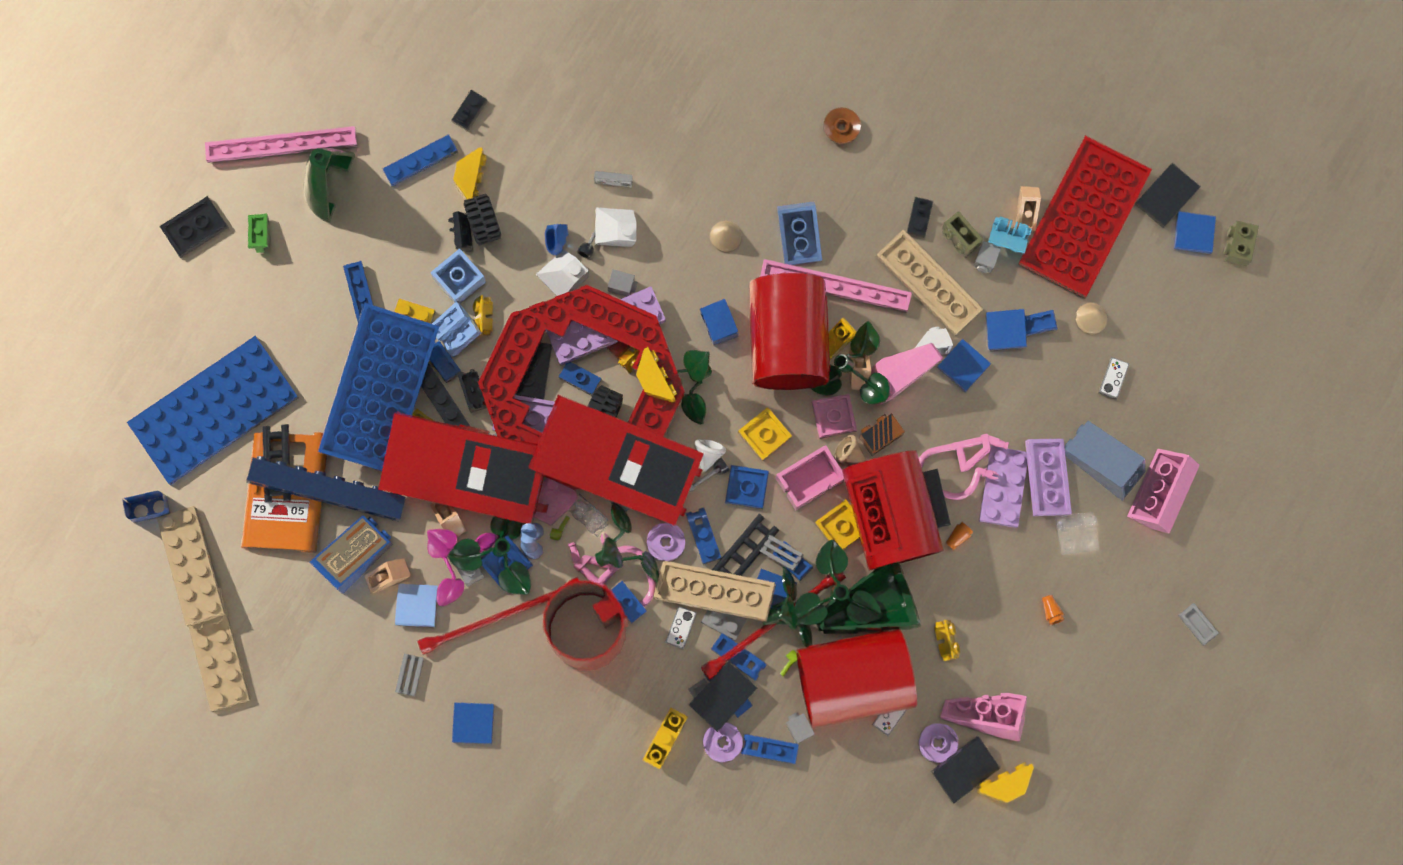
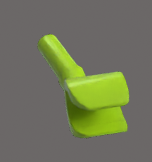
(557, 533)
(792, 659)

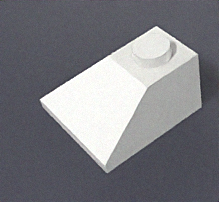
(615, 227)
(563, 273)
(939, 338)

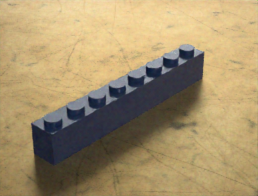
(325, 489)

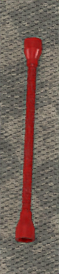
(428, 644)
(712, 667)

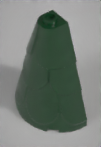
(316, 178)
(892, 595)

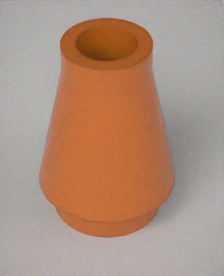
(959, 535)
(1052, 610)

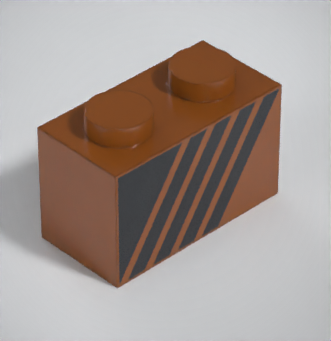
(881, 434)

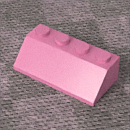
(1163, 490)

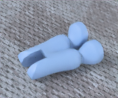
(530, 534)

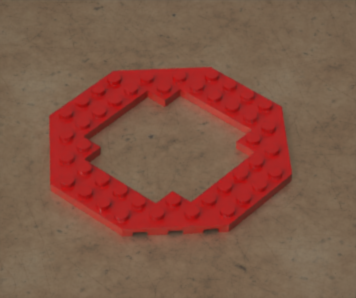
(595, 311)

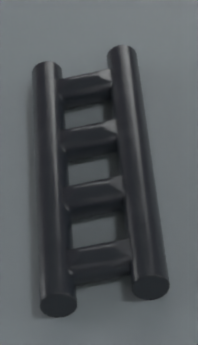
(284, 454)
(744, 539)

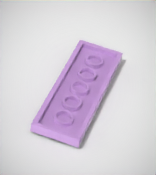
(582, 341)

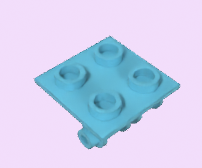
(1009, 237)

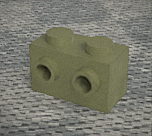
(962, 234)
(1241, 243)

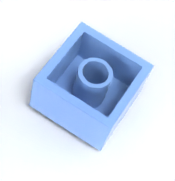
(458, 276)

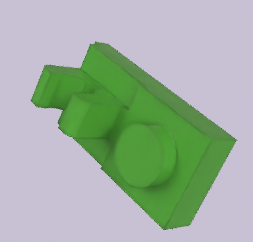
(258, 232)

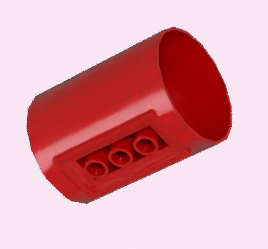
(789, 331)
(892, 509)
(607, 610)
(856, 678)

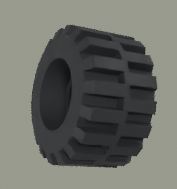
(482, 219)
(606, 401)

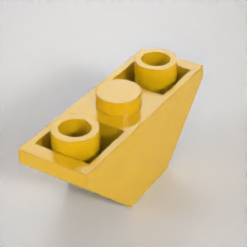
(469, 173)
(840, 337)
(653, 378)
(665, 738)
(1008, 785)

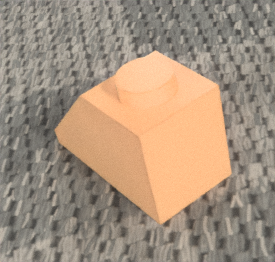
(1028, 206)
(862, 366)
(448, 518)
(387, 575)

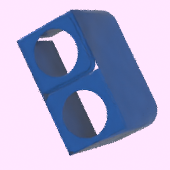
(719, 322)
(142, 499)

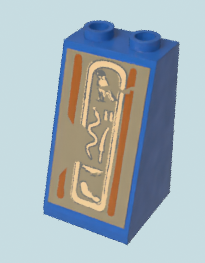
(352, 553)

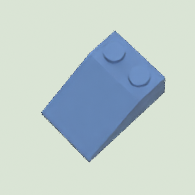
(799, 233)

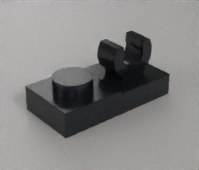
(469, 110)
(919, 217)
(461, 231)

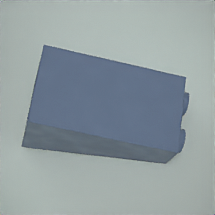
(1105, 459)

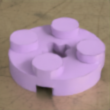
(655, 544)
(938, 731)
(728, 752)

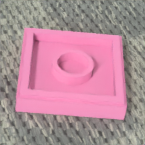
(834, 416)

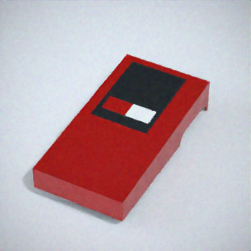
(616, 460)
(462, 468)

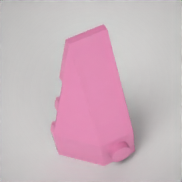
(907, 367)
(993, 715)

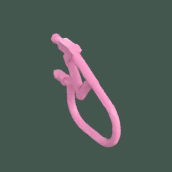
(965, 465)
(579, 565)

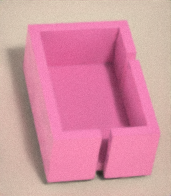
(810, 477)

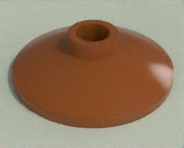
(843, 117)

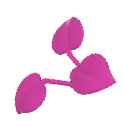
(439, 545)

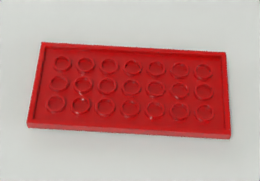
(1085, 216)

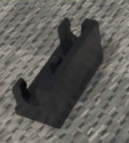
(472, 391)

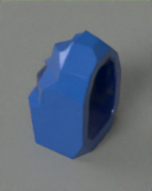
(556, 238)

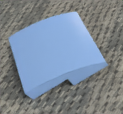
(456, 329)
(416, 605)

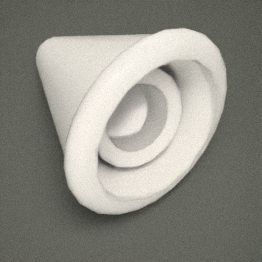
(711, 450)

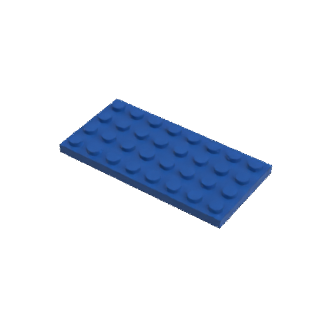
(376, 382)
(212, 410)

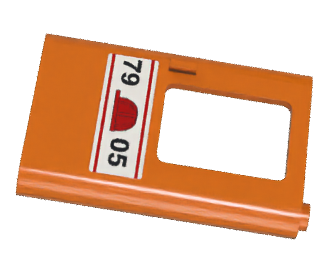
(282, 523)

